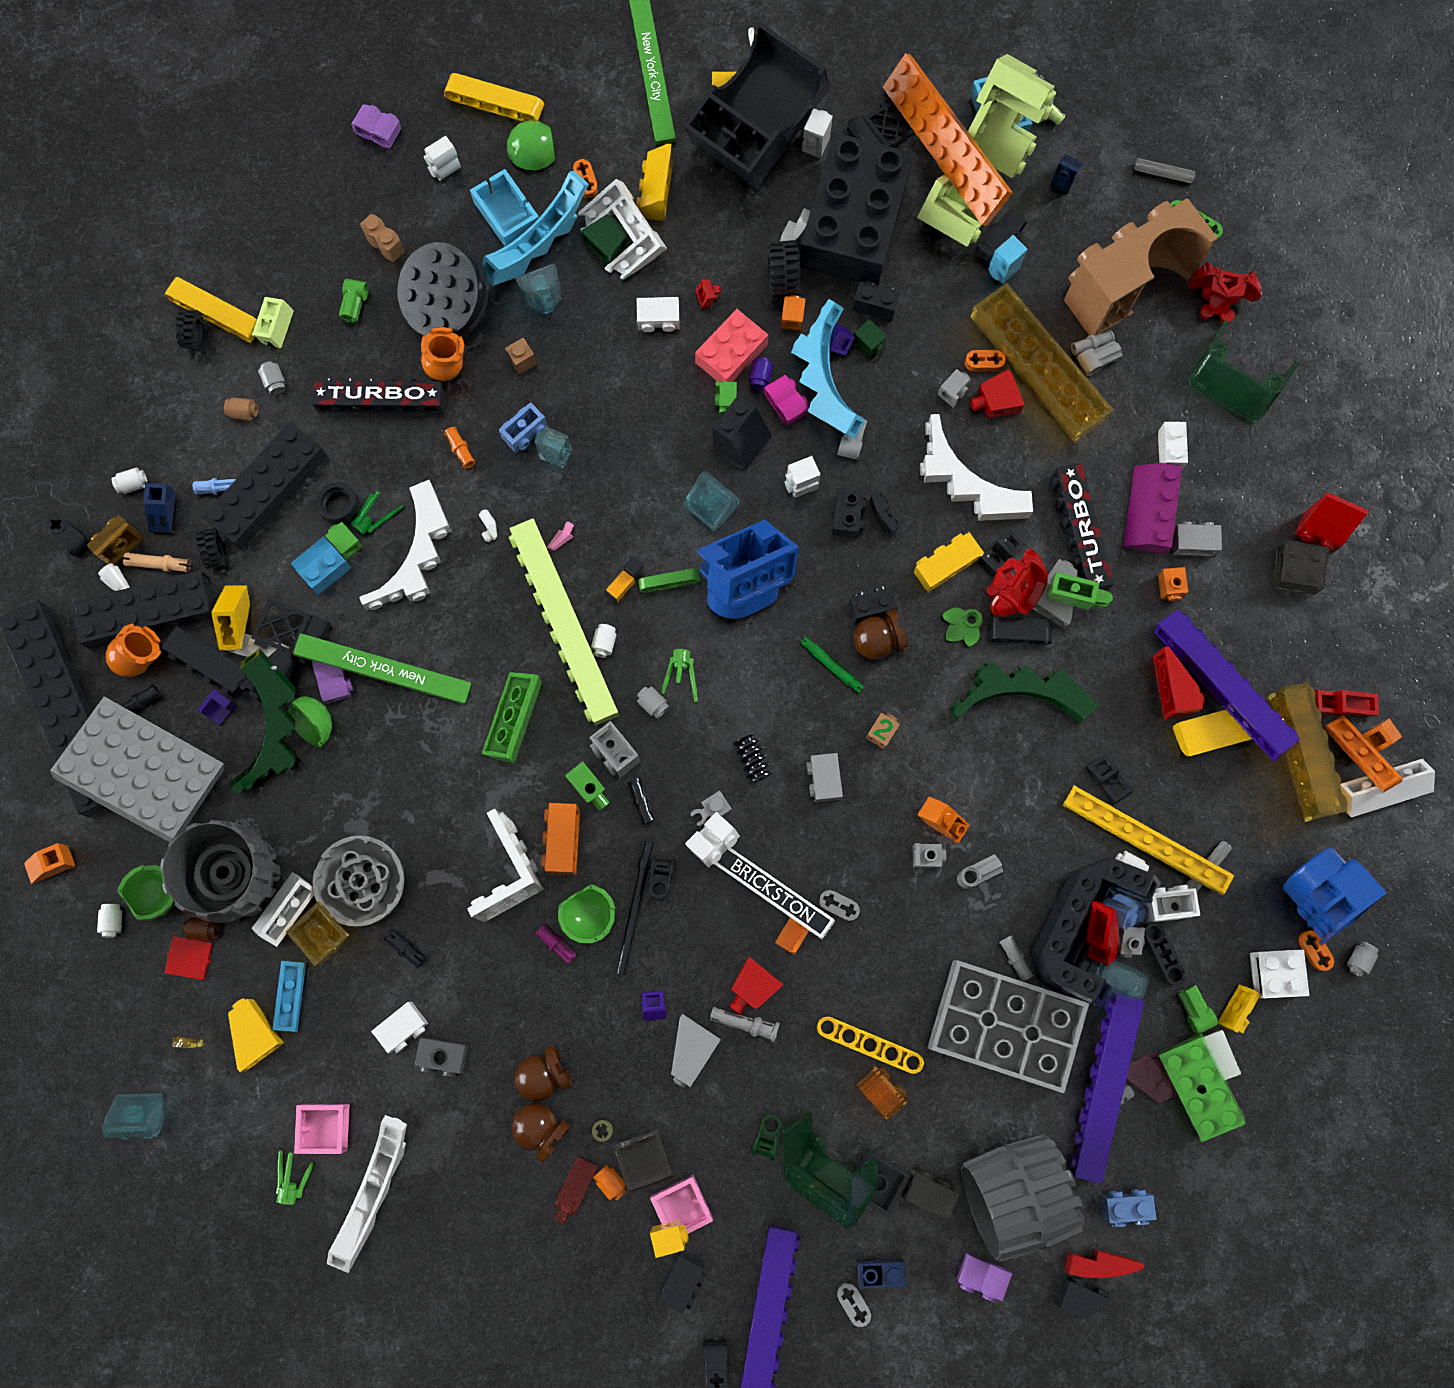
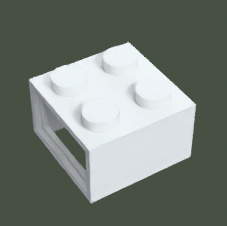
(1161, 909)
(1281, 973)

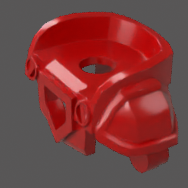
(1223, 289)
(1018, 591)

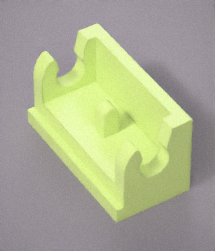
(273, 322)

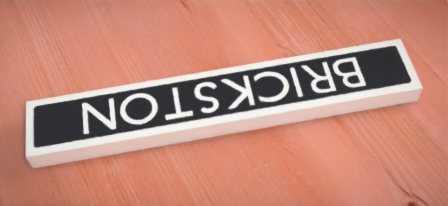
(775, 893)

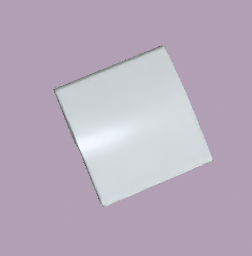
(1223, 1055)

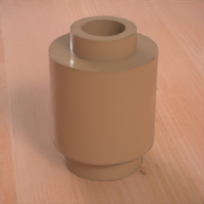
(240, 408)

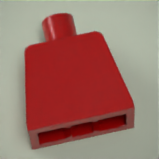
(998, 396)
(753, 986)

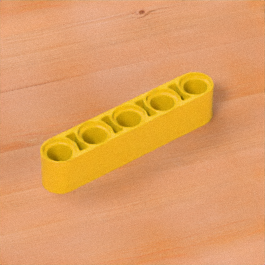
(493, 98)
(212, 308)
(880, 1045)

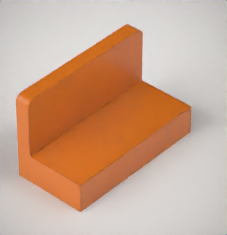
(791, 936)

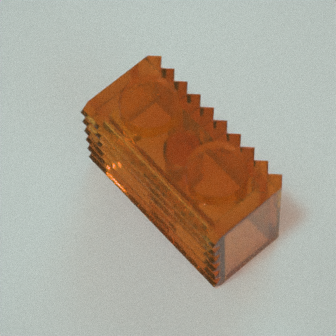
(881, 1092)

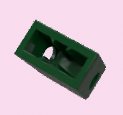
(606, 238)

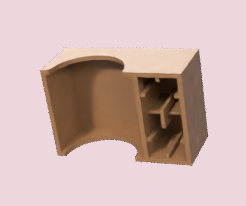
(1115, 276)

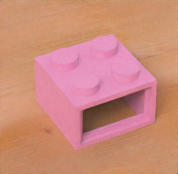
(321, 1129)
(682, 1202)

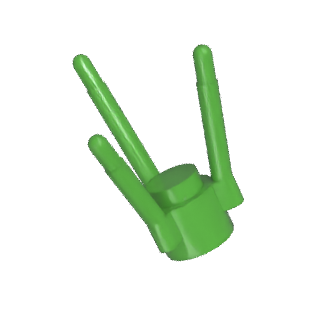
(680, 661)
(287, 1190)

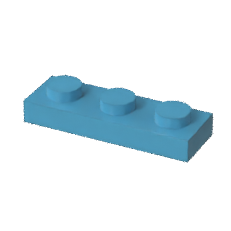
(289, 996)

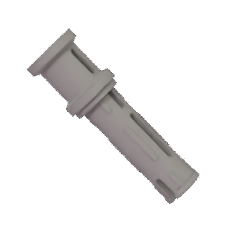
(755, 1026)

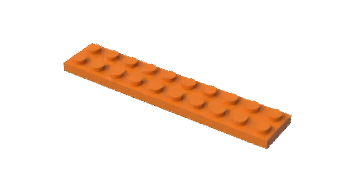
(947, 140)

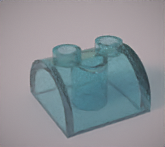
(540, 289)
(711, 501)
(1124, 979)
(134, 1116)

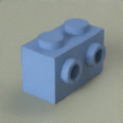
(522, 427)
(1131, 1207)

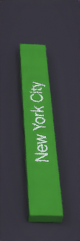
(652, 71)
(382, 669)

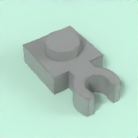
(711, 805)

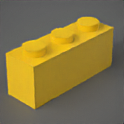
(948, 561)

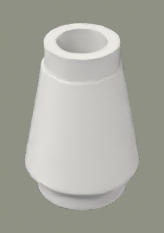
(113, 577)

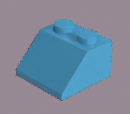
(320, 565)

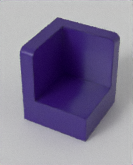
(841, 340)
(217, 707)

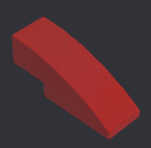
(1346, 703)
(1103, 933)
(1101, 1265)

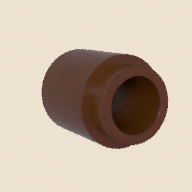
(200, 930)

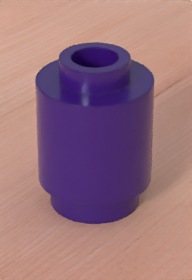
(760, 373)

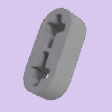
(836, 910)
(848, 1307)

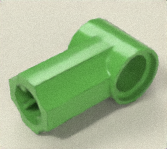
(353, 293)
(1199, 1014)

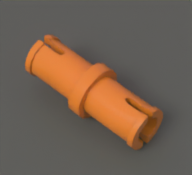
(459, 447)

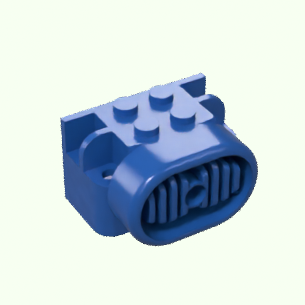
(747, 569)
(1332, 892)

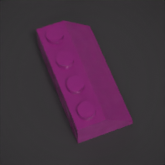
(1152, 507)

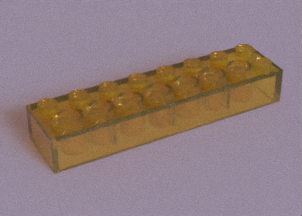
(1041, 363)

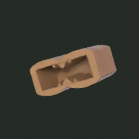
(382, 237)

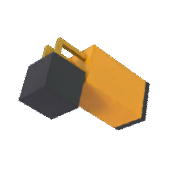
(624, 581)

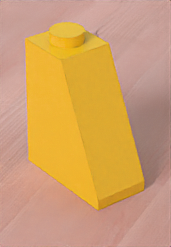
(231, 616)
(251, 1034)

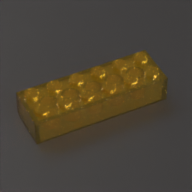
(1310, 760)

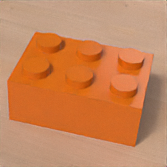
(561, 839)

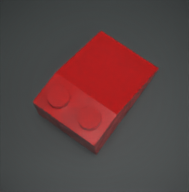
(1330, 522)
(1177, 689)

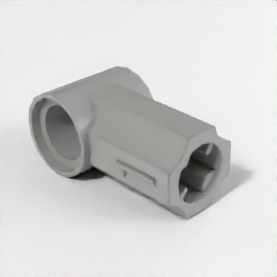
(1094, 360)
(851, 447)
(981, 872)

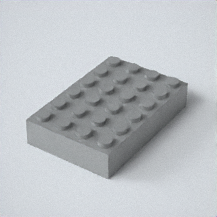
(137, 770)
(1008, 1026)

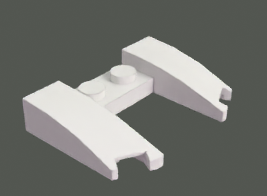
(647, 243)

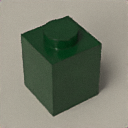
(870, 339)

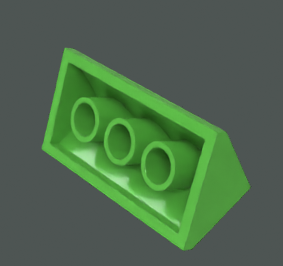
(512, 717)

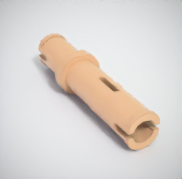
(165, 563)

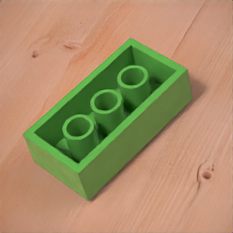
(1193, 1065)

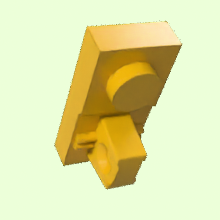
(1238, 1008)

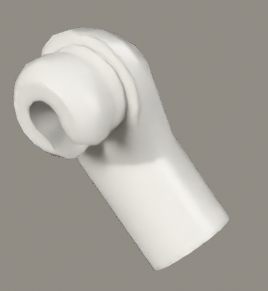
(490, 524)

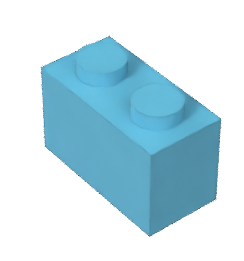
(1007, 259)

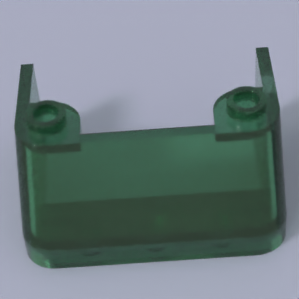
(1233, 386)
(822, 1179)

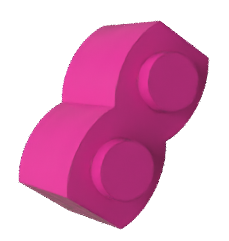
(786, 400)

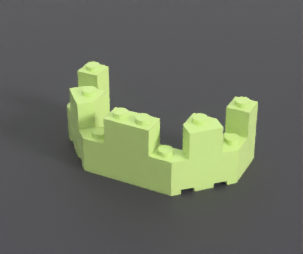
(1005, 99)

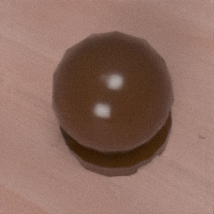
(878, 636)
(541, 1075)
(536, 1129)

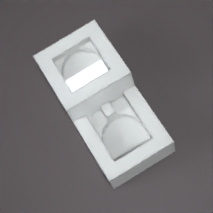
(793, 230)

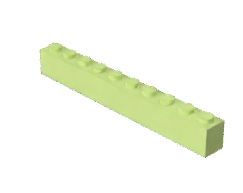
(564, 623)

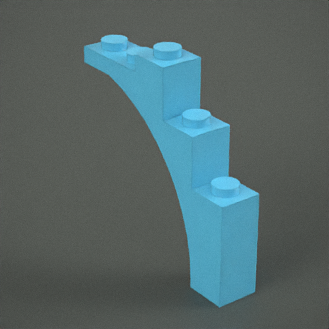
(536, 240)
(817, 376)

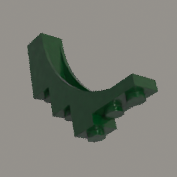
(1057, 690)
(273, 691)

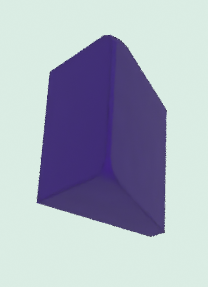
(653, 1005)

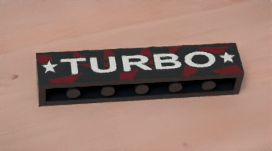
(378, 396)
(1081, 525)

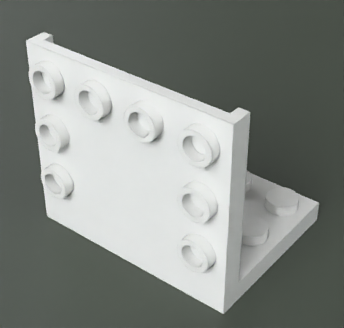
(509, 896)

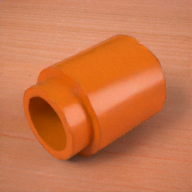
(610, 1183)

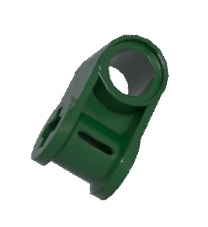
(767, 1137)

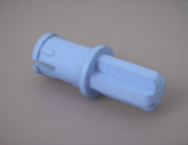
(211, 486)

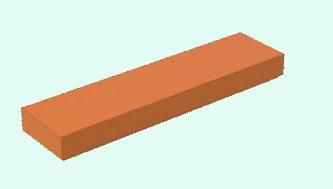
(1363, 754)

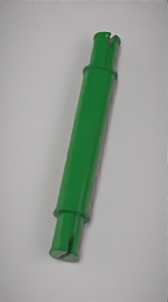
(832, 664)

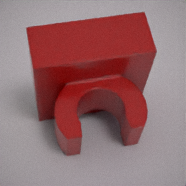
(706, 293)

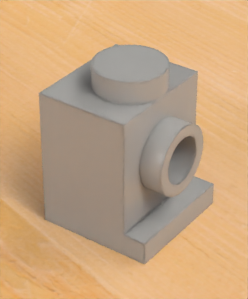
(954, 387)
(920, 857)

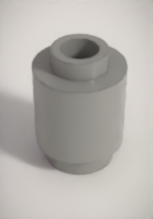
(272, 378)
(652, 702)
(1363, 959)

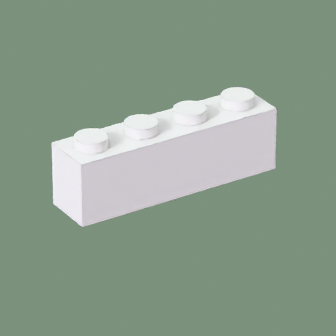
(1365, 796)

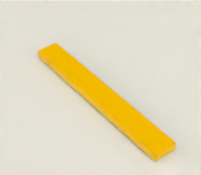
(1148, 840)

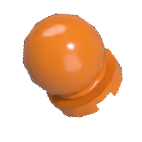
(442, 354)
(132, 651)

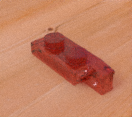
(574, 1188)

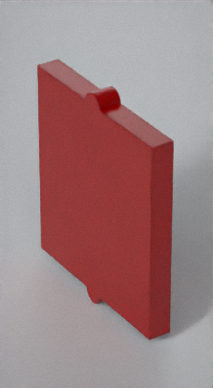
(188, 958)

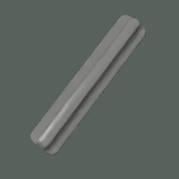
(1164, 170)
(1216, 858)

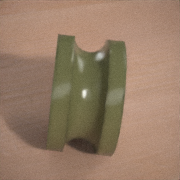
(609, 1129)

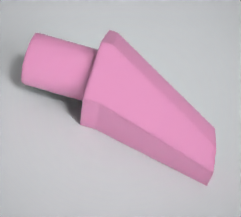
(561, 537)

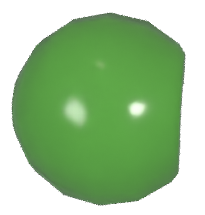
(531, 145)
(311, 720)
(145, 894)
(587, 914)

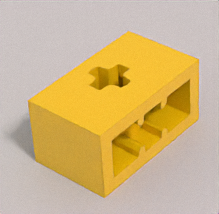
(668, 1238)

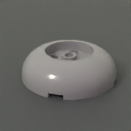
(352, 855)

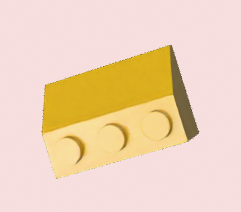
(656, 183)

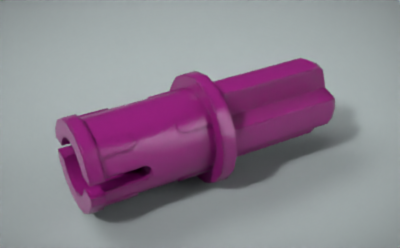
(556, 943)

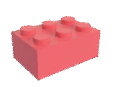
(731, 348)

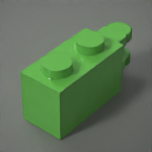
(1077, 592)

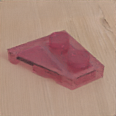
(1152, 1078)

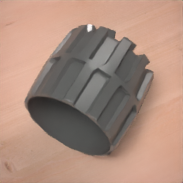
(196, 868)
(1022, 1197)

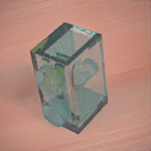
(553, 446)

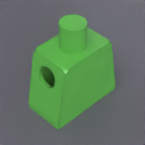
(579, 778)

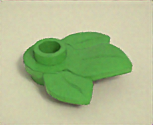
(960, 627)

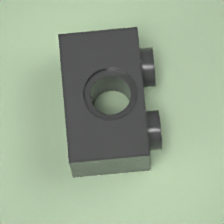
(455, 1056)

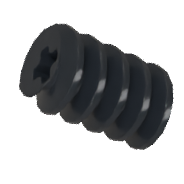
(752, 758)

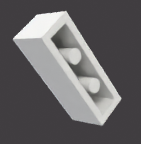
(284, 909)

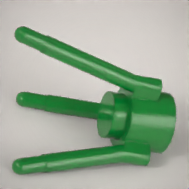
(362, 521)

